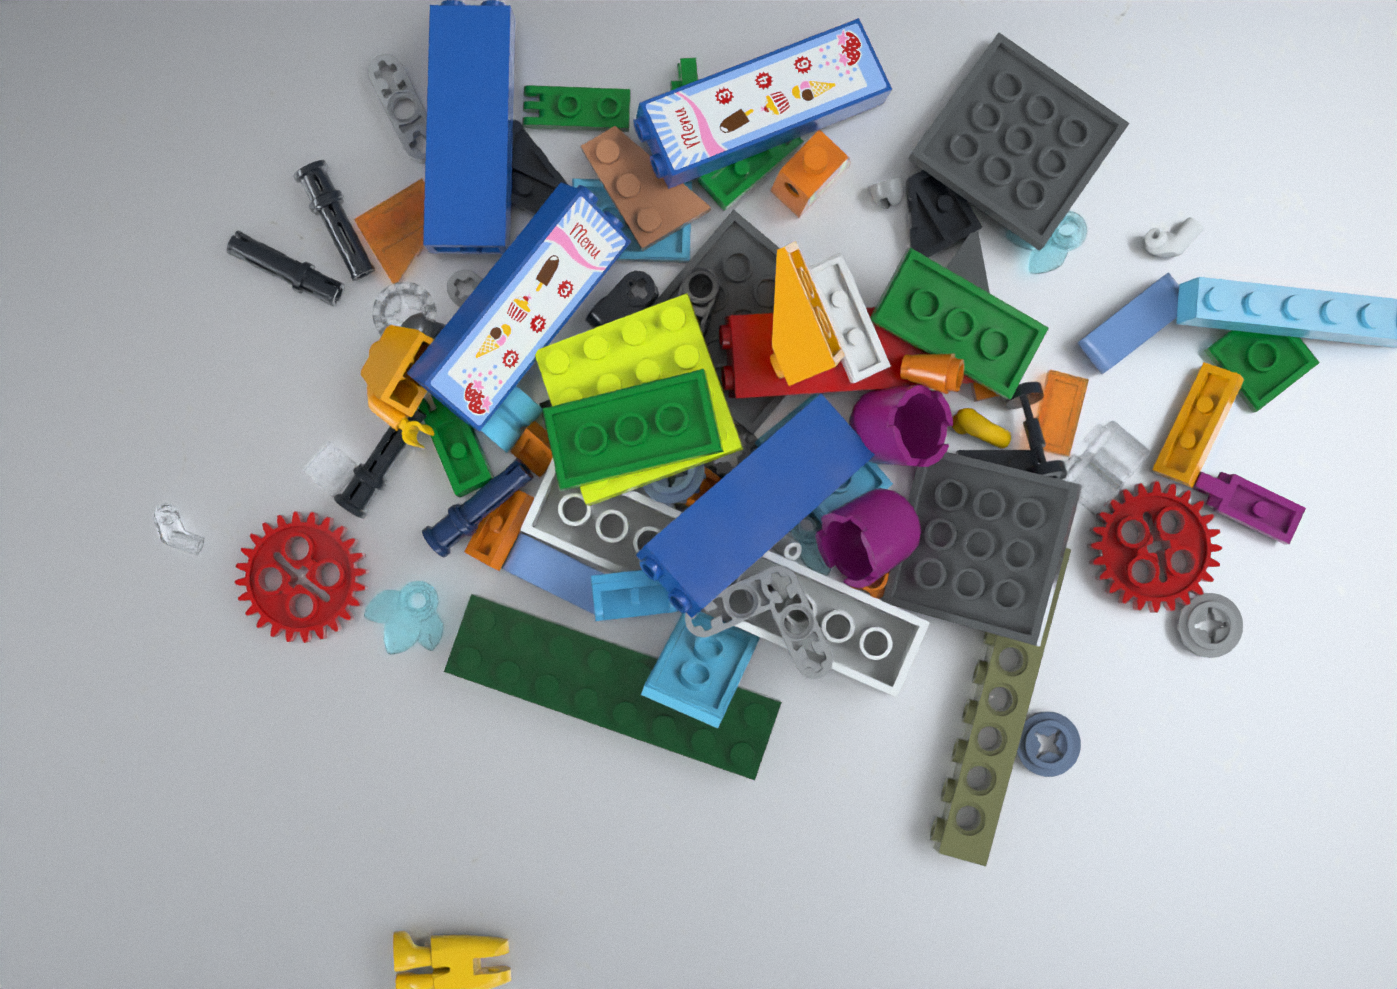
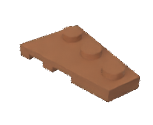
(639, 196)

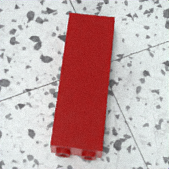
(752, 373)

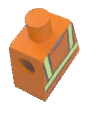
(810, 173)

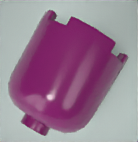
(903, 425)
(869, 536)

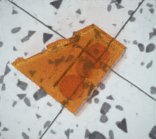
(396, 229)

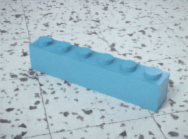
(1288, 311)

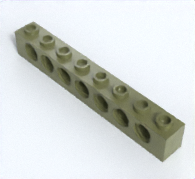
(975, 841)

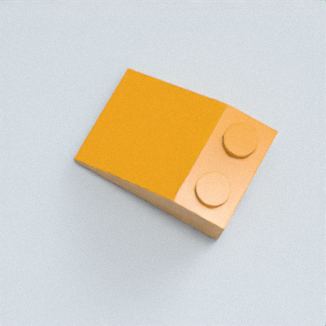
(802, 329)

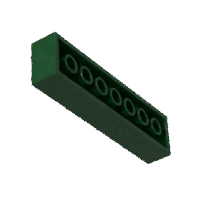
(601, 685)

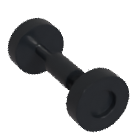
(1024, 396)

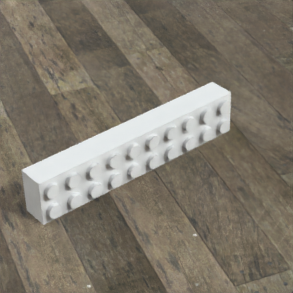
(863, 633)

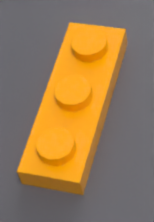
(1198, 424)

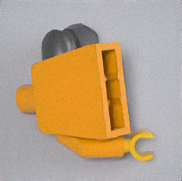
(390, 389)

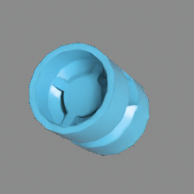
(512, 414)

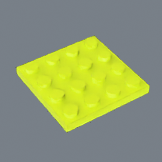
(629, 353)

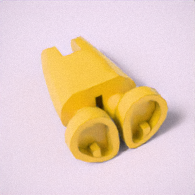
(453, 960)

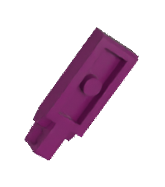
(1251, 505)

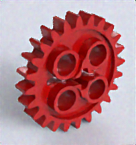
(1189, 537)
(279, 606)

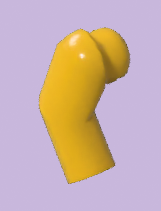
(971, 422)

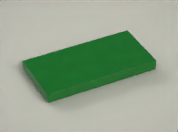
(951, 315)
(632, 430)

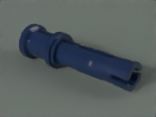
(464, 518)

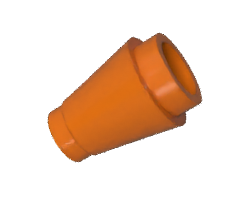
(934, 371)

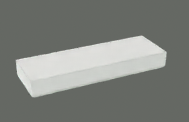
(849, 318)

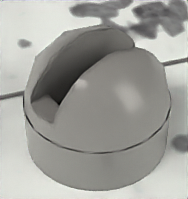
(887, 192)

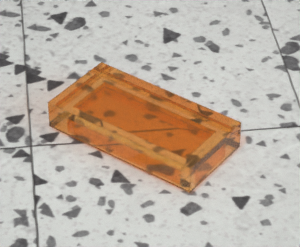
(1061, 411)

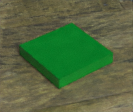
(1264, 361)

